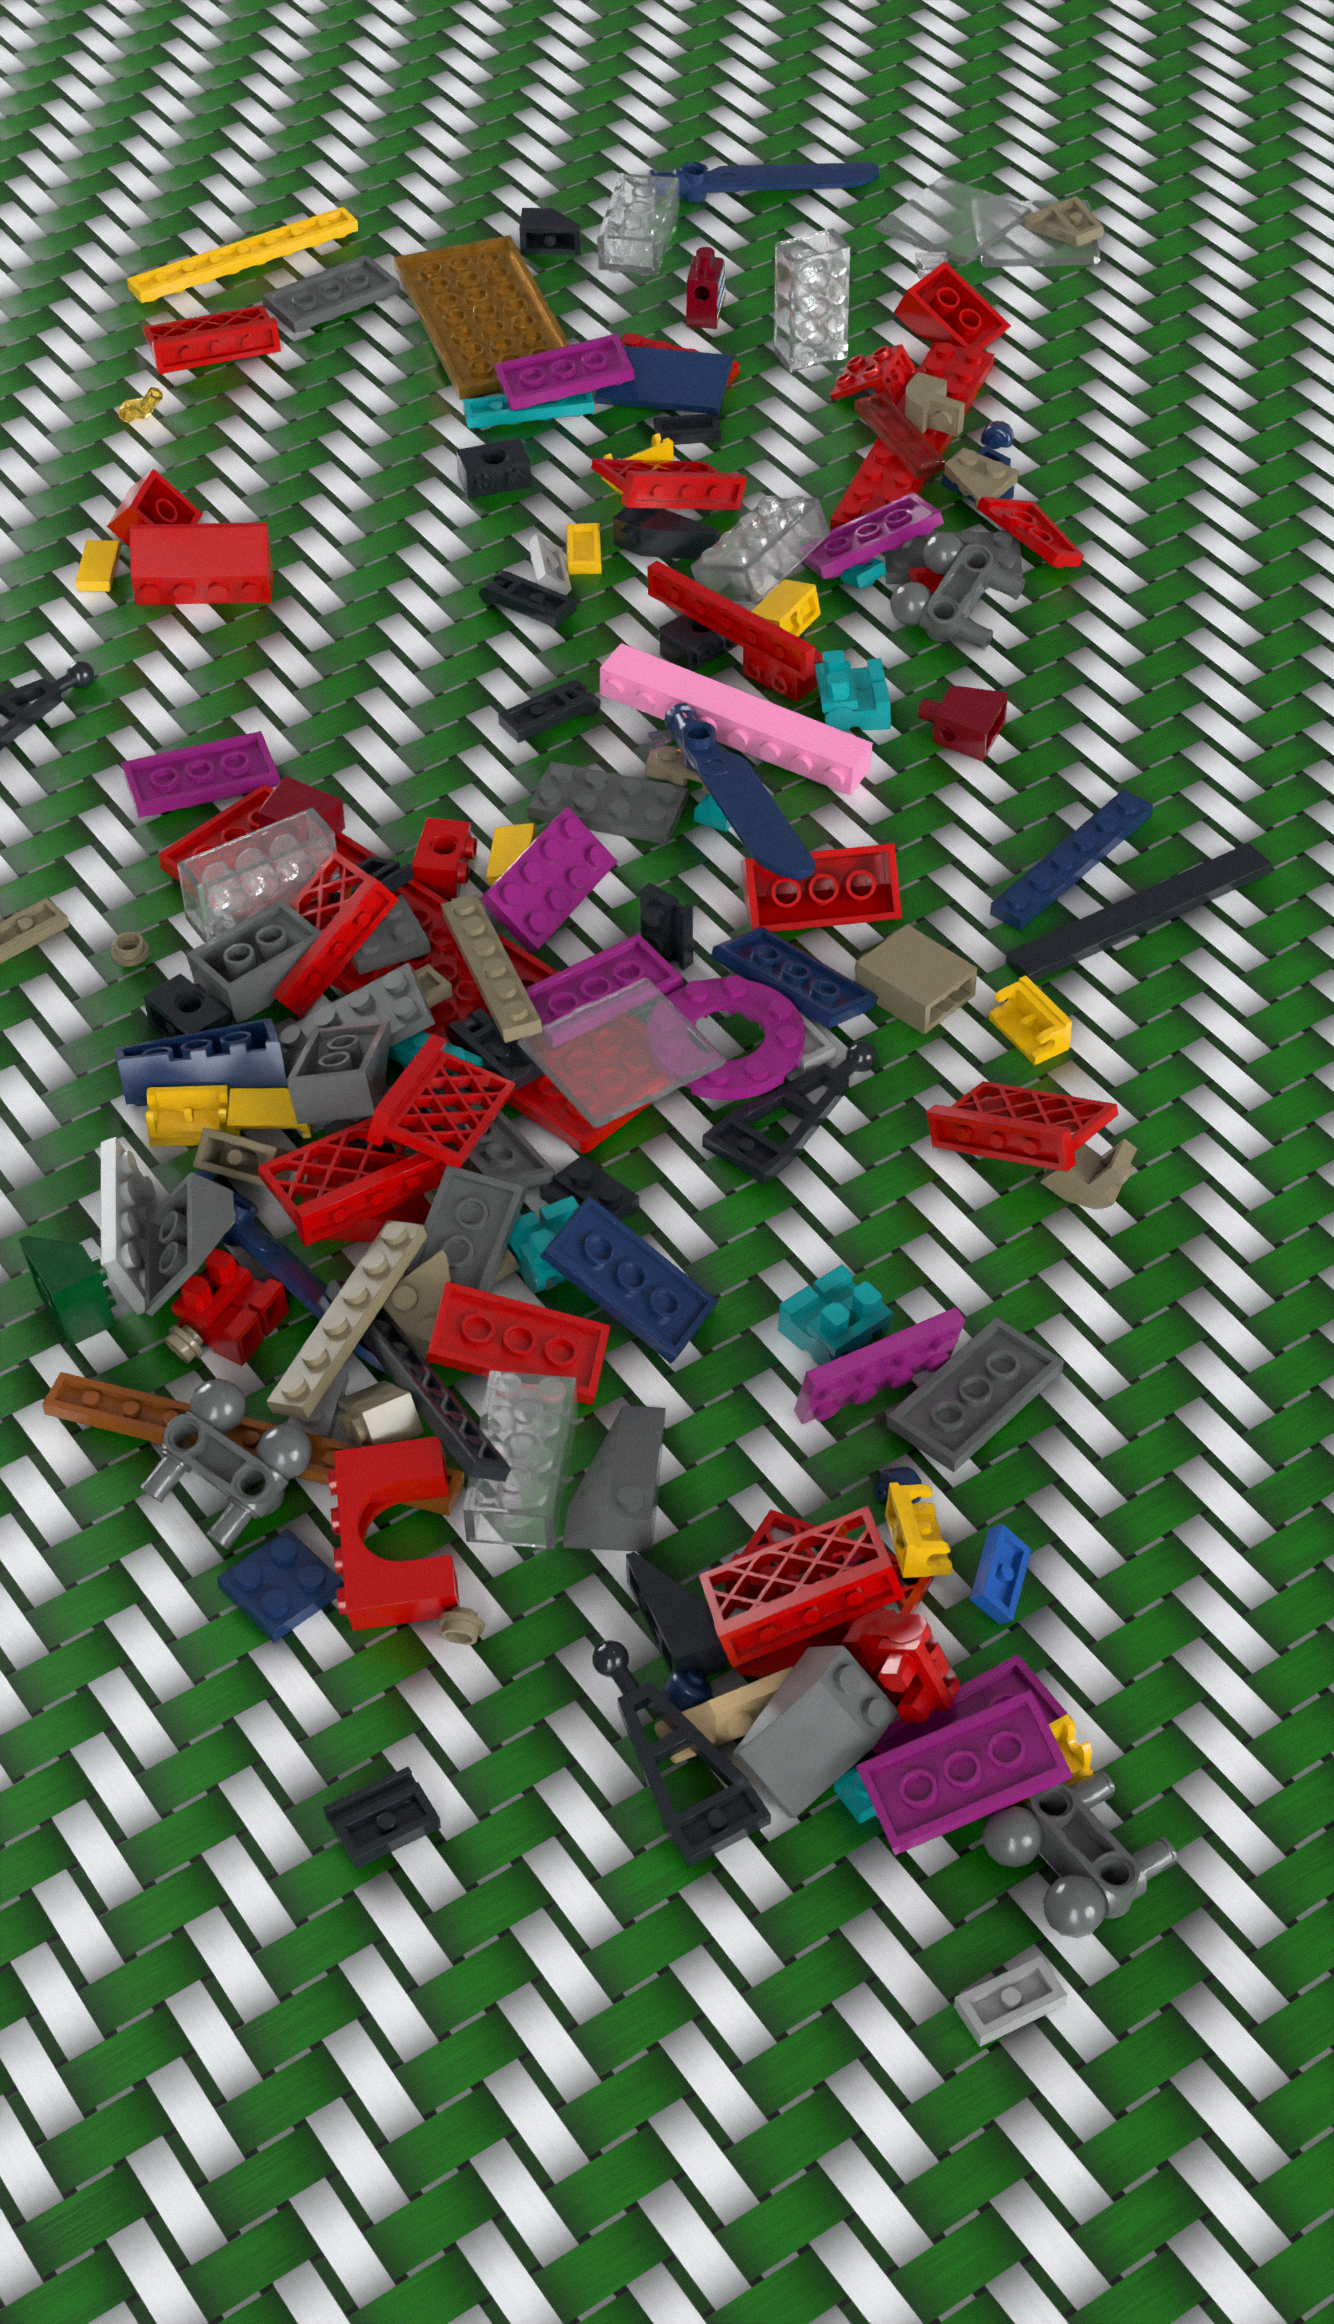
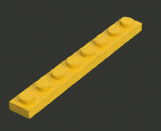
(242, 255)

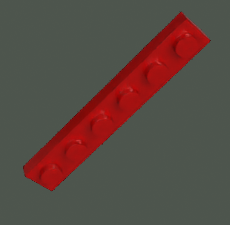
(731, 620)

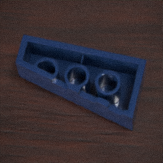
(228, 1055)

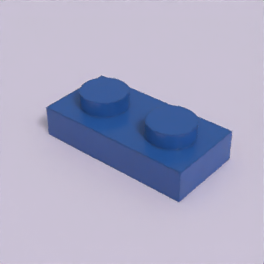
(1000, 1574)

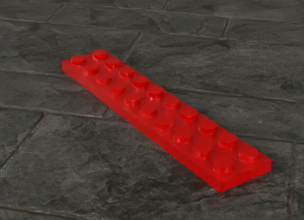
(882, 475)

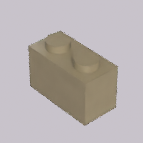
(236, 1156)
(379, 1415)

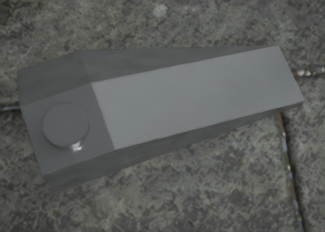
(620, 1489)

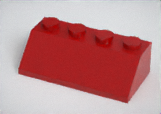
(201, 563)
(843, 890)

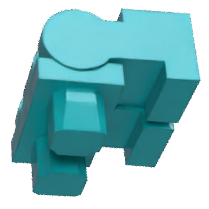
(853, 695)
(533, 1236)
(833, 1316)

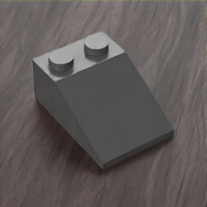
(252, 959)
(340, 1073)
(183, 1235)
(815, 1728)

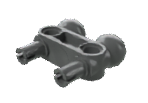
(956, 593)
(214, 1410)
(1079, 1850)

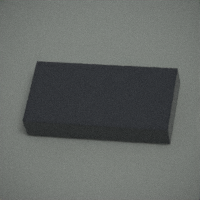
(689, 428)

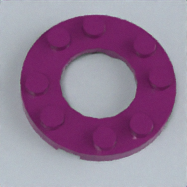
(760, 1004)

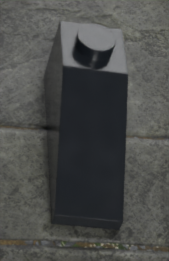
(662, 534)
(676, 1619)

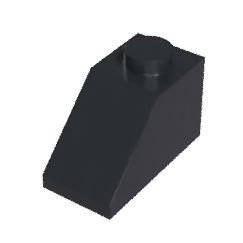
(548, 233)

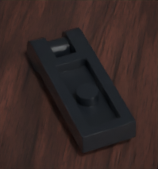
(528, 599)
(548, 710)
(481, 1037)

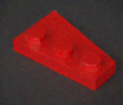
(1032, 528)

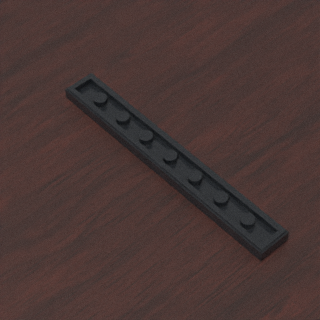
(1138, 913)
(431, 1396)

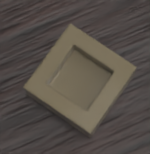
(434, 985)

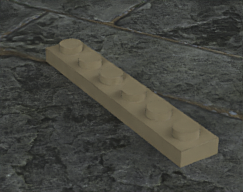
(491, 968)
(346, 1319)

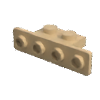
(729, 1714)

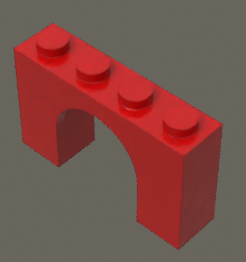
(365, 1485)

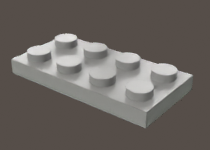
(124, 1208)

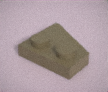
(1067, 222)
(979, 475)
(667, 764)
(417, 1298)

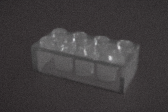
(638, 224)
(811, 299)
(762, 548)
(254, 872)
(533, 1430)

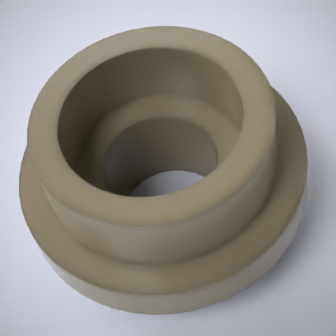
(129, 949)
(184, 1342)
(461, 1625)

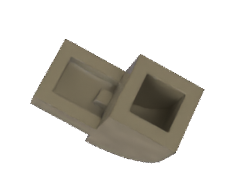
(930, 408)
(1094, 1178)

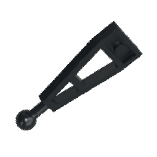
(78, 675)
(760, 1156)
(710, 1823)

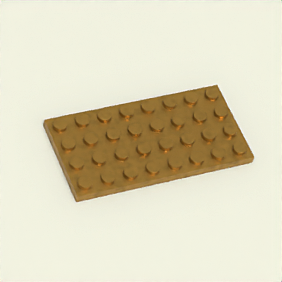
(478, 309)

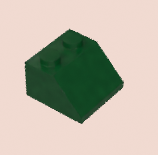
(70, 1286)

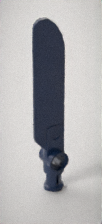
(697, 181)
(740, 797)
(281, 1263)

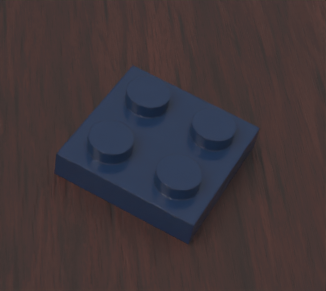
(280, 1585)

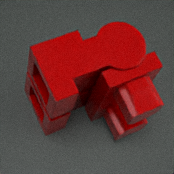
(230, 1307)
(903, 1662)

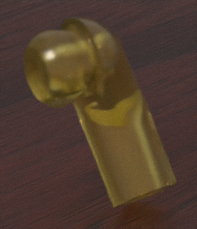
(140, 407)

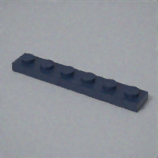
(1071, 860)

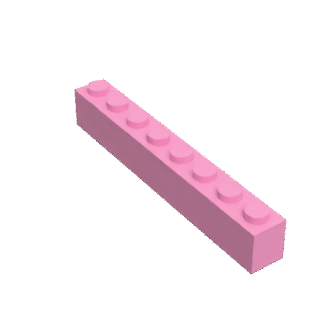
(738, 718)

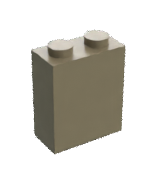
(916, 978)

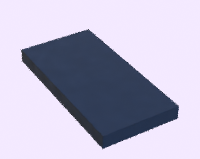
(671, 381)
(801, 978)
(629, 1279)

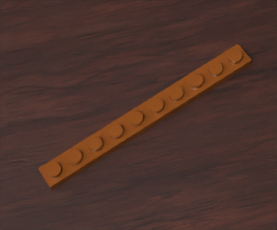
(148, 1415)

